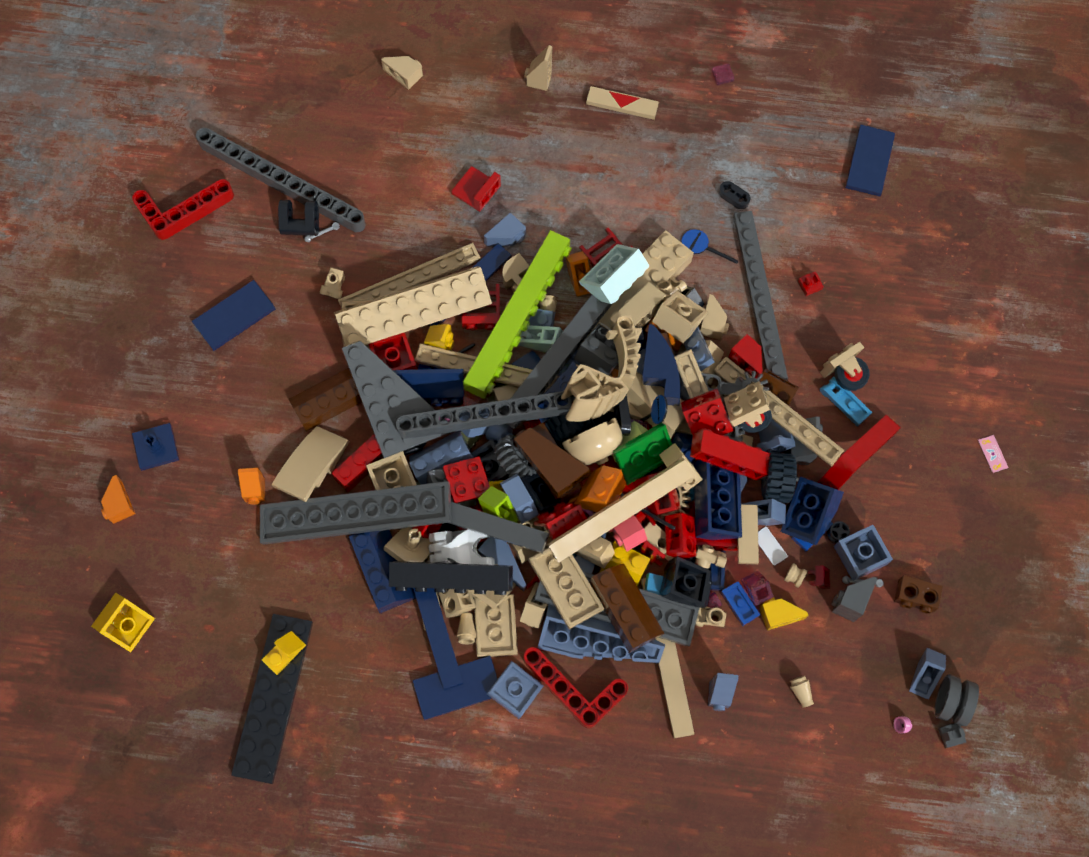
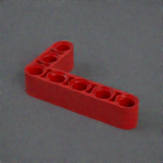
(183, 209)
(860, 453)
(572, 692)

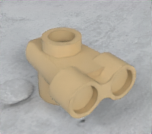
(671, 286)
(331, 287)
(706, 555)
(705, 614)

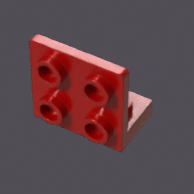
(476, 188)
(707, 413)
(466, 479)
(561, 519)

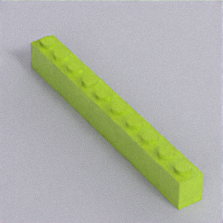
(517, 315)

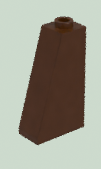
(552, 463)

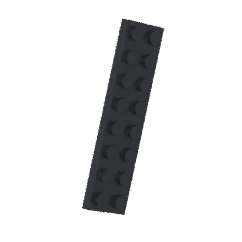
(270, 706)

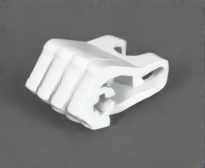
(457, 547)

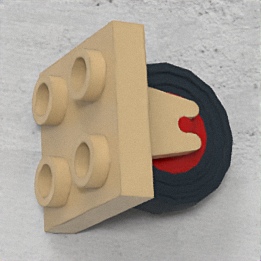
(849, 370)
(749, 408)

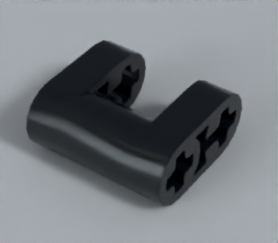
(304, 227)

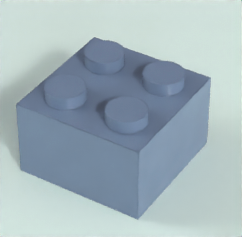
(863, 552)

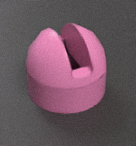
(898, 724)

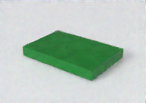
(642, 453)

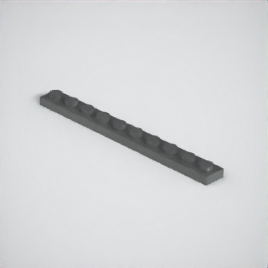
(759, 293)

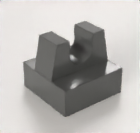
(952, 735)

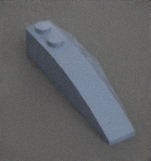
(591, 639)

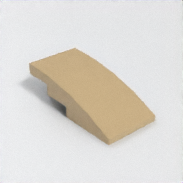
(310, 463)

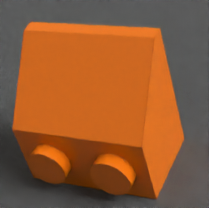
(601, 488)

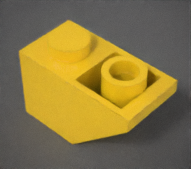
(440, 337)

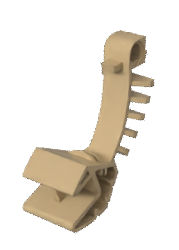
(598, 392)

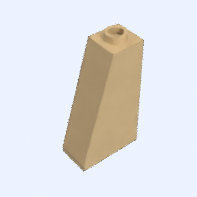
(642, 398)

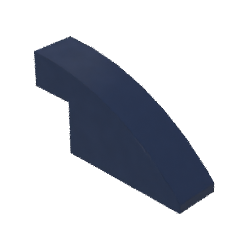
(661, 367)

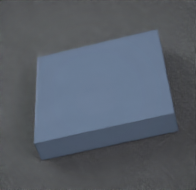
(515, 690)

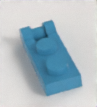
(846, 402)

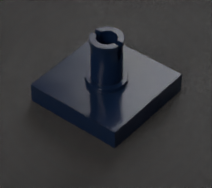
(155, 446)

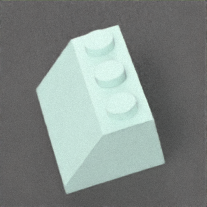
(615, 273)

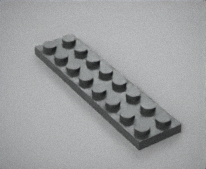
(674, 618)

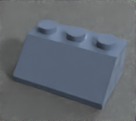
(444, 452)

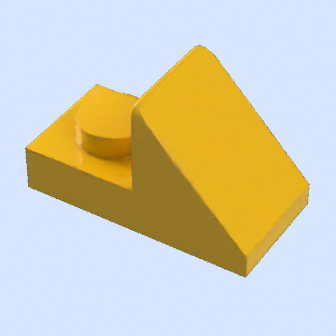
(285, 650)

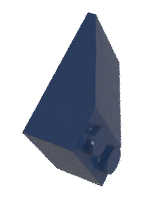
(811, 510)

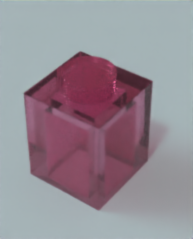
(757, 588)

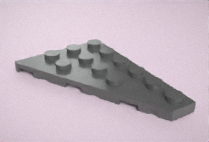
(385, 399)

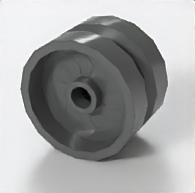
(956, 700)

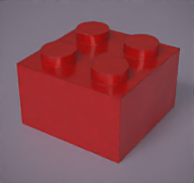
(394, 352)

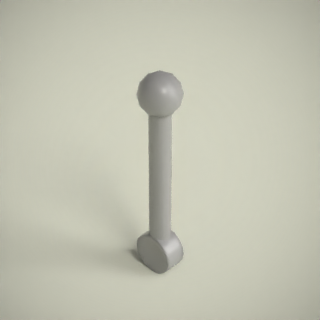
(335, 226)
(879, 583)

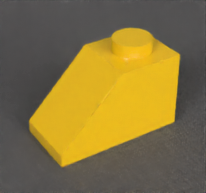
(780, 613)

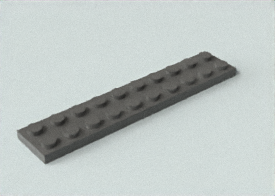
(356, 513)

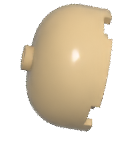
(595, 443)

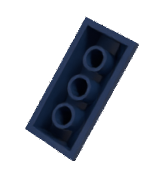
(436, 385)
(717, 503)
(375, 567)

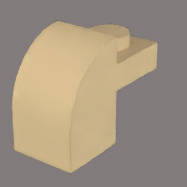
(514, 271)

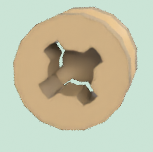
(795, 575)

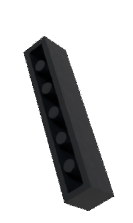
(451, 576)

